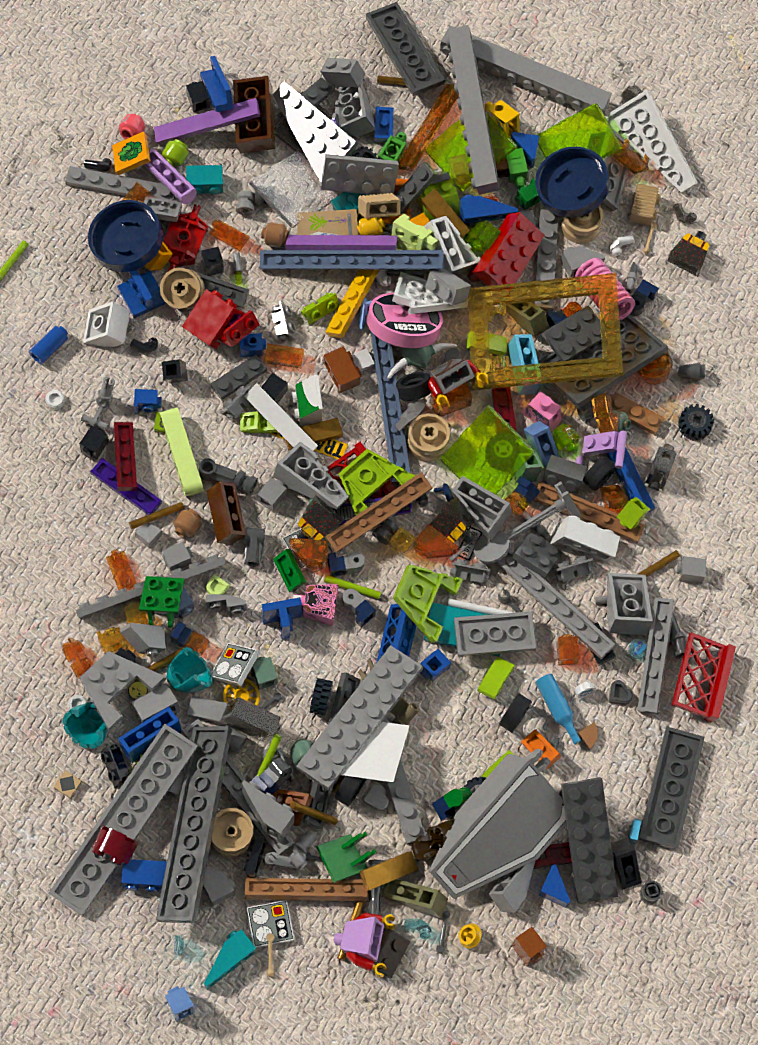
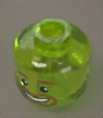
(566, 437)

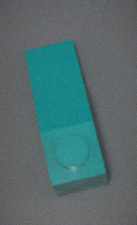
(232, 954)

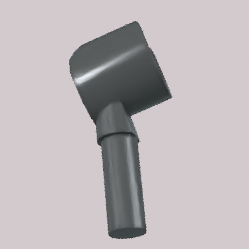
(504, 600)

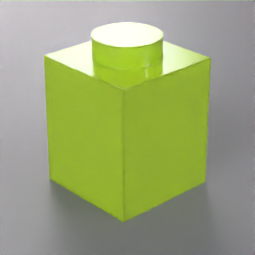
(633, 513)

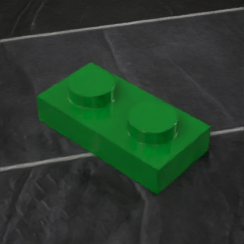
(289, 570)

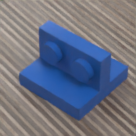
(141, 293)
(284, 613)

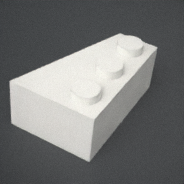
(457, 254)
(585, 537)

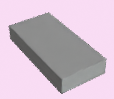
(206, 709)

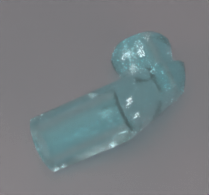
(420, 925)

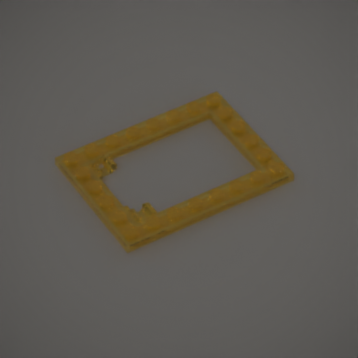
(481, 311)

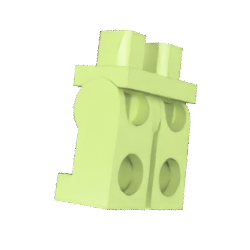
(412, 235)

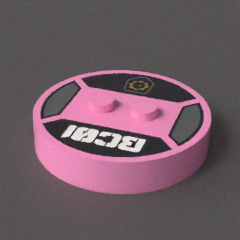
(397, 327)

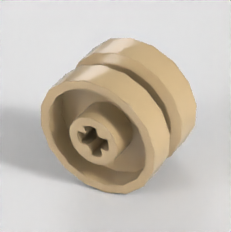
(583, 228)
(171, 288)
(428, 437)
(237, 843)

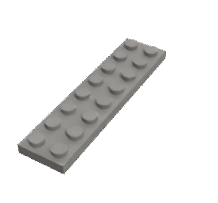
(359, 717)

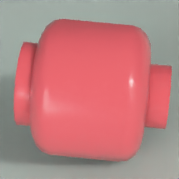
(131, 125)

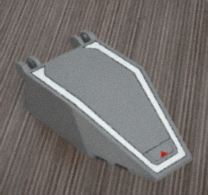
(500, 826)

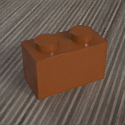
(341, 369)
(529, 946)

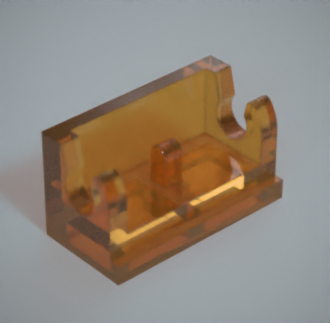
(631, 160)

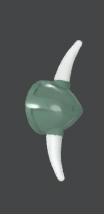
(419, 356)

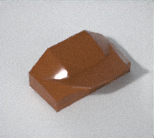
(287, 797)

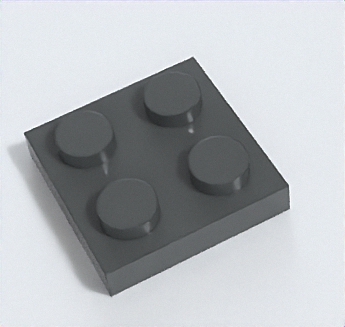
(537, 554)

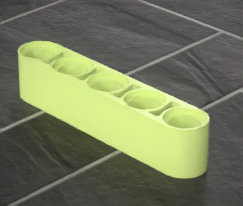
(181, 452)

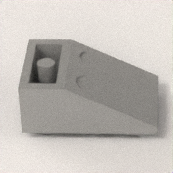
(272, 817)

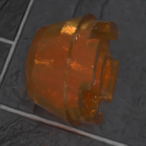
(657, 371)

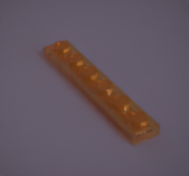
(428, 128)

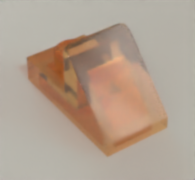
(613, 498)

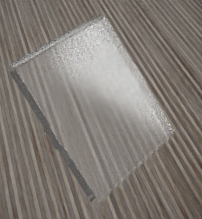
(292, 189)

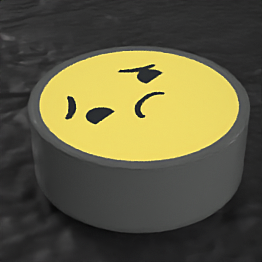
(137, 689)

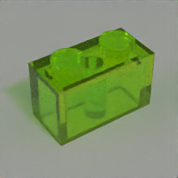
(481, 236)

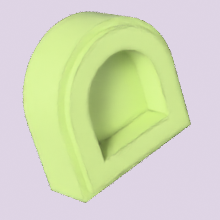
(217, 585)

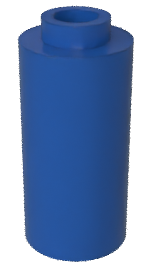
(48, 344)

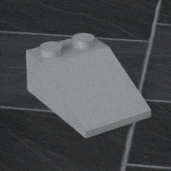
(628, 604)

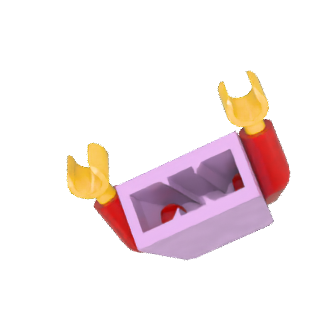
(363, 939)

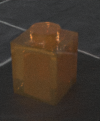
(567, 650)

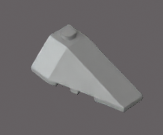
(354, 111)
(305, 474)

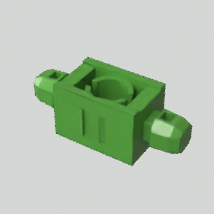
(393, 144)
(517, 167)

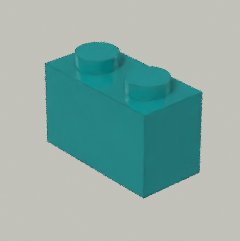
(206, 178)

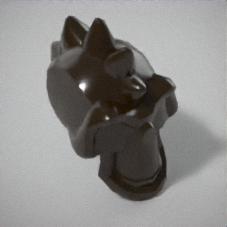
(428, 846)

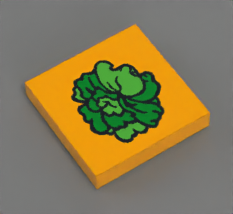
(131, 153)

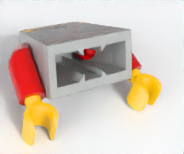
(450, 376)

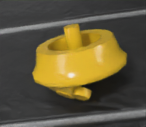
(470, 935)

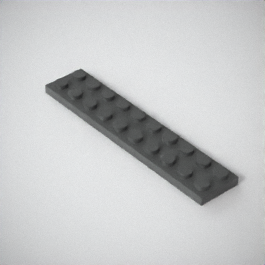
(194, 826)

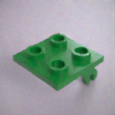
(161, 595)
(343, 858)

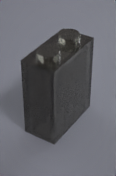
(251, 719)

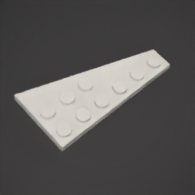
(649, 134)

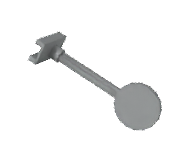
(497, 549)

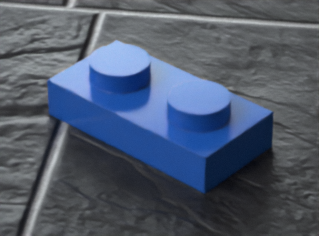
(383, 123)

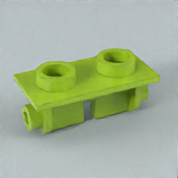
(324, 306)

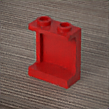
(210, 317)
(239, 329)

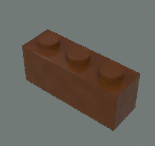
(226, 512)

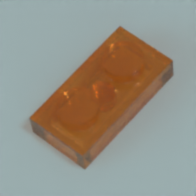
(284, 356)

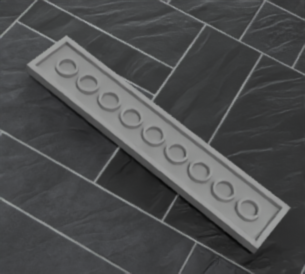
(126, 814)

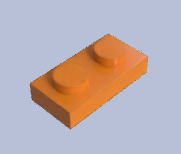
(537, 741)

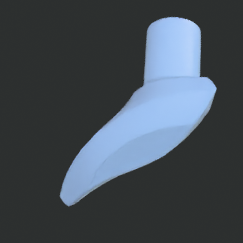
(363, 312)

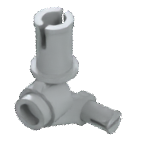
(104, 399)
(297, 858)

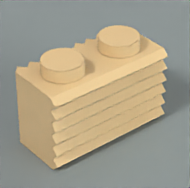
(379, 205)
(643, 205)

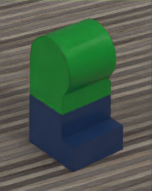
(450, 802)

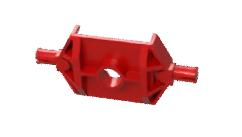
(186, 250)

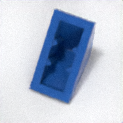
(528, 143)
(554, 889)

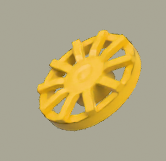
(242, 692)

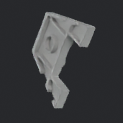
(110, 678)

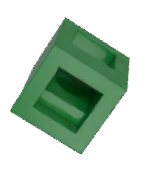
(527, 195)

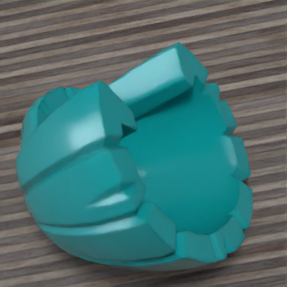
(189, 672)
(85, 725)

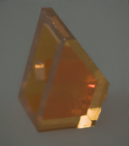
(433, 544)
(310, 552)

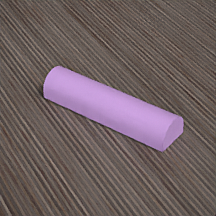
(170, 177)

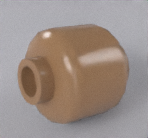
(275, 234)
(187, 523)

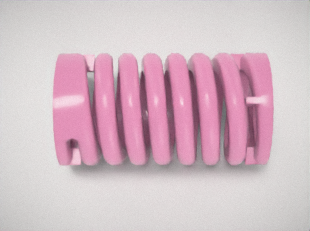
(599, 267)

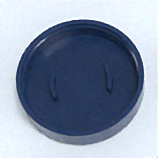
(572, 182)
(125, 235)

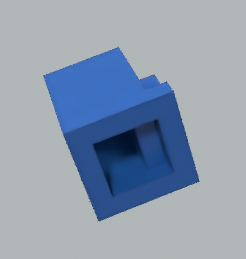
(248, 349)
(146, 400)
(435, 659)

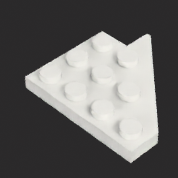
(412, 293)

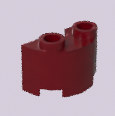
(115, 845)

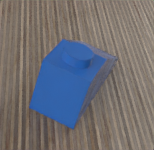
(479, 209)

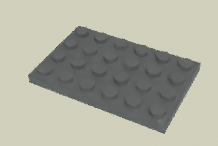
(638, 350)

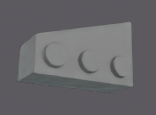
(486, 508)

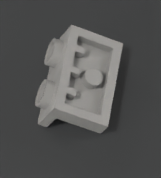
(164, 209)

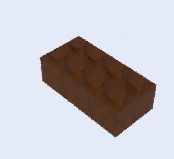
(259, 132)

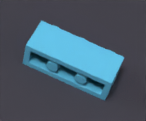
(523, 353)

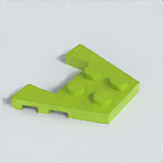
(367, 475)
(416, 595)

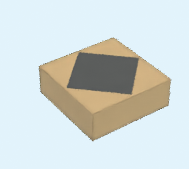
(67, 784)

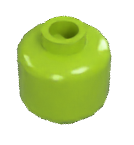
(175, 152)

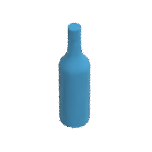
(557, 704)

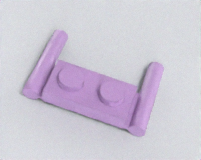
(601, 444)

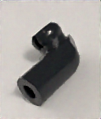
(104, 165)
(146, 347)

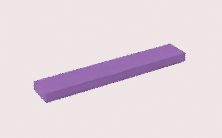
(206, 122)
(341, 242)

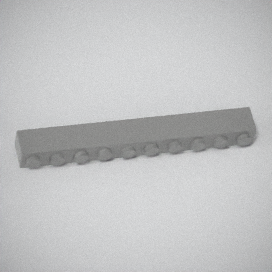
(534, 75)
(473, 110)

